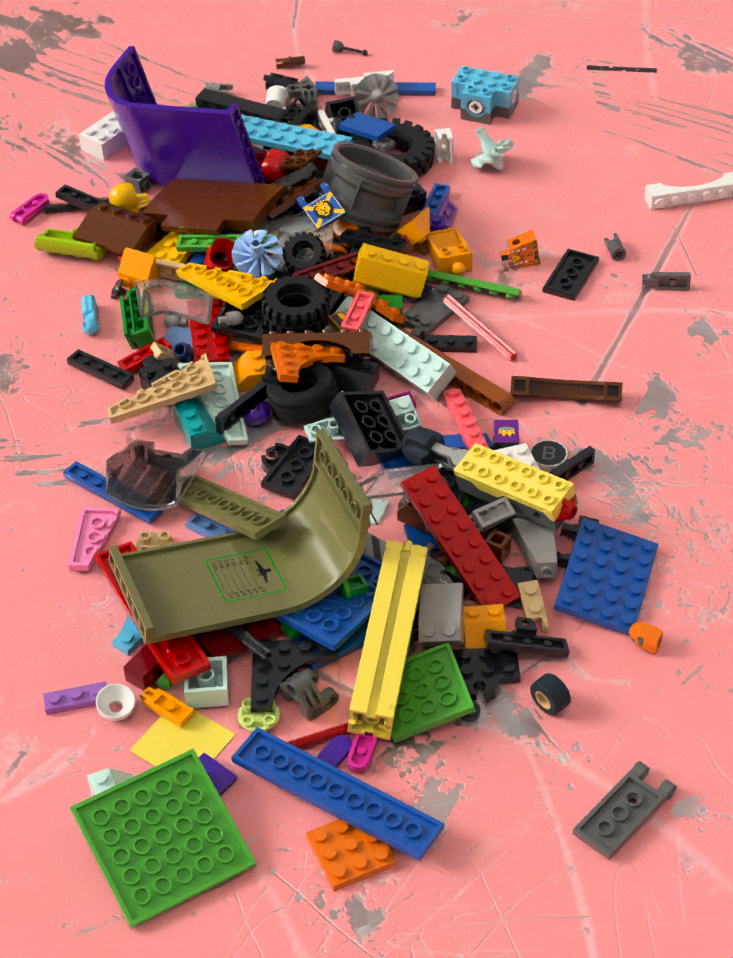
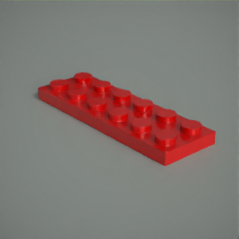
(208, 342)

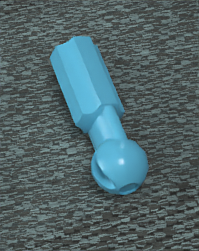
(89, 313)

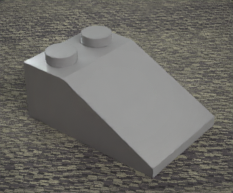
(441, 614)

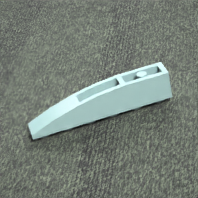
(401, 406)

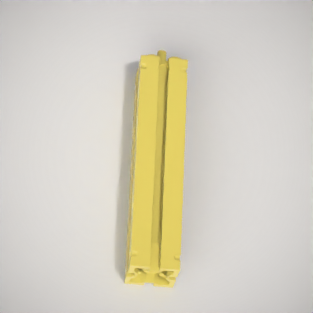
(387, 640)

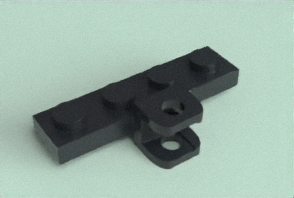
(526, 641)

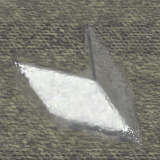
(173, 298)
(386, 492)

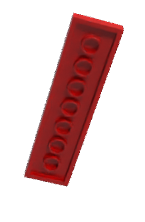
(459, 538)

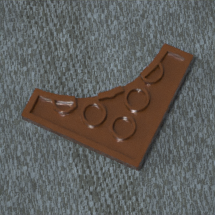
(303, 189)

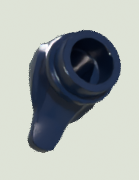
(183, 352)

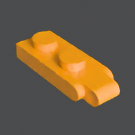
(167, 706)

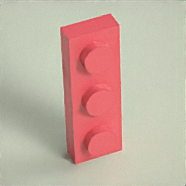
(358, 311)

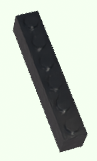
(218, 100)

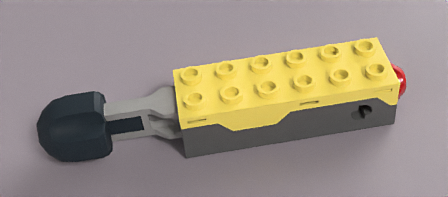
(494, 475)

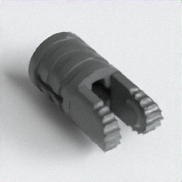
(615, 247)

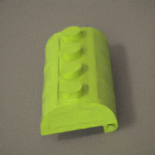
(61, 242)

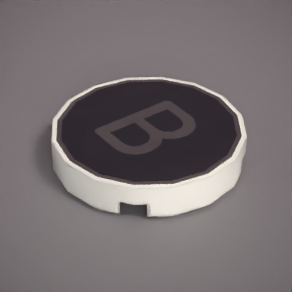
(549, 454)

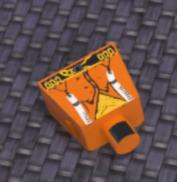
(522, 250)

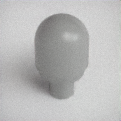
(231, 318)
(175, 320)

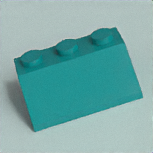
(196, 424)

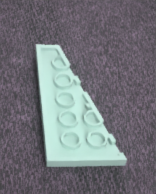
(221, 398)

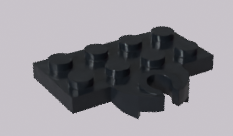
(290, 467)
(487, 669)

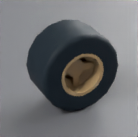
(550, 694)

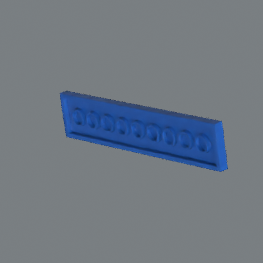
(338, 793)

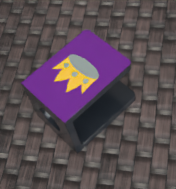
(505, 433)

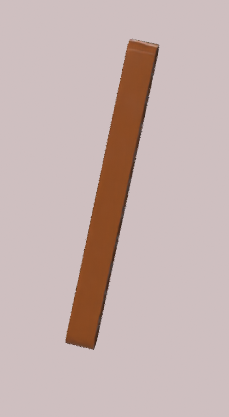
(471, 383)

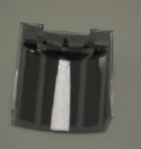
(151, 477)

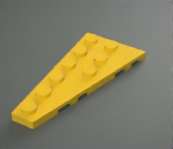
(166, 248)
(232, 286)

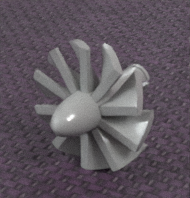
(377, 87)

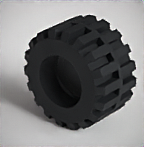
(300, 242)

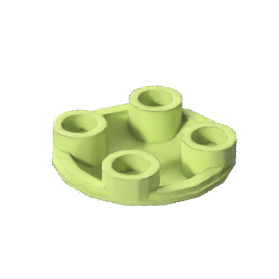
(262, 720)

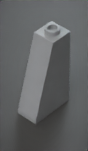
(537, 546)

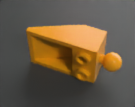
(449, 251)

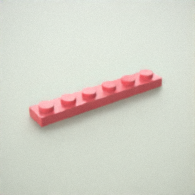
(463, 418)

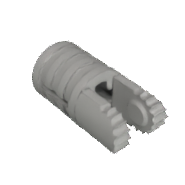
(219, 87)

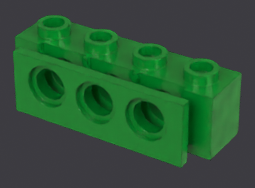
(135, 328)

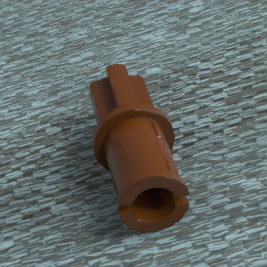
(290, 61)

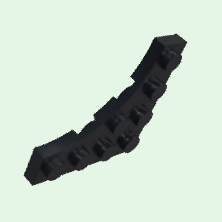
(284, 663)

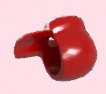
(270, 164)
(224, 246)

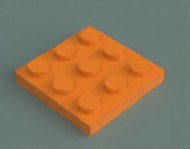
(348, 853)

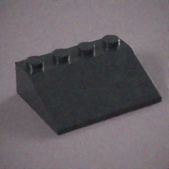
(368, 426)

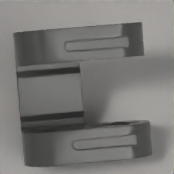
(308, 92)
(303, 690)

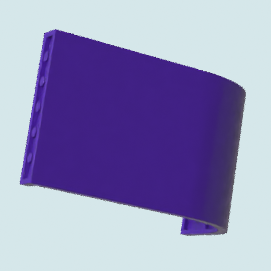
(178, 139)

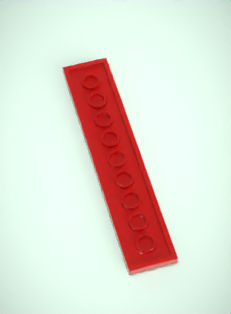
(178, 657)

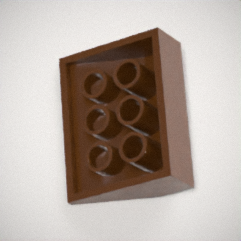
(116, 229)

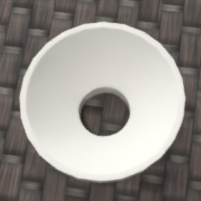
(115, 694)

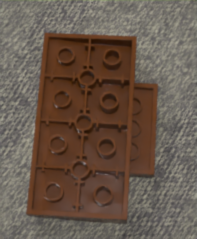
(212, 205)

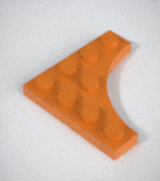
(350, 289)
(292, 357)

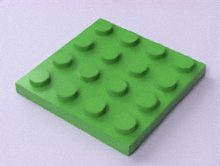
(430, 693)

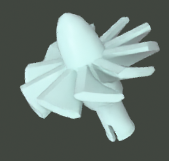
(492, 152)

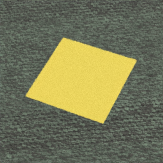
(167, 740)

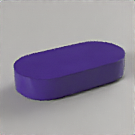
(336, 750)

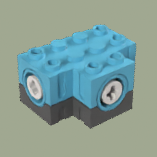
(484, 94)

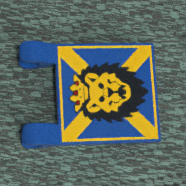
(323, 209)

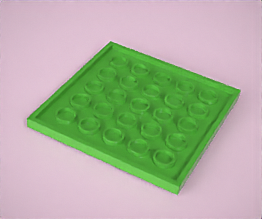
(162, 838)

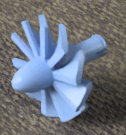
(250, 253)

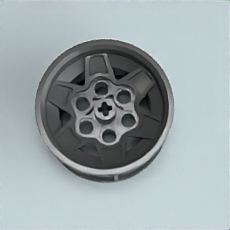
(369, 186)

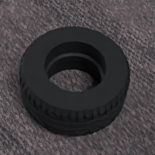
(306, 400)

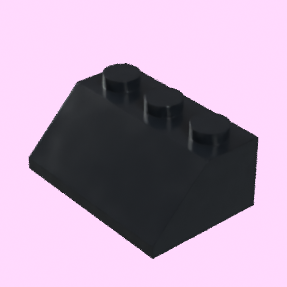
(354, 374)

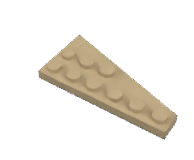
(168, 390)

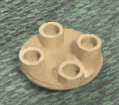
(153, 539)

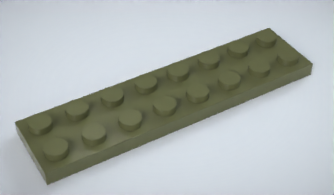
(232, 509)

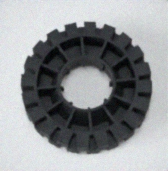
(412, 140)

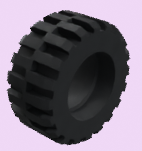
(295, 305)

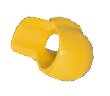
(125, 197)

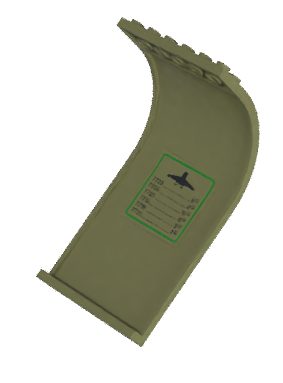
(244, 580)

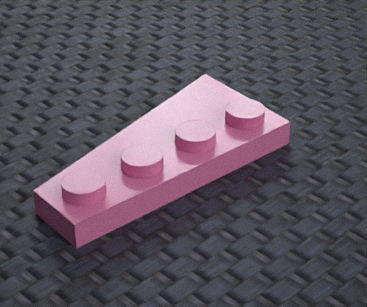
(90, 535)

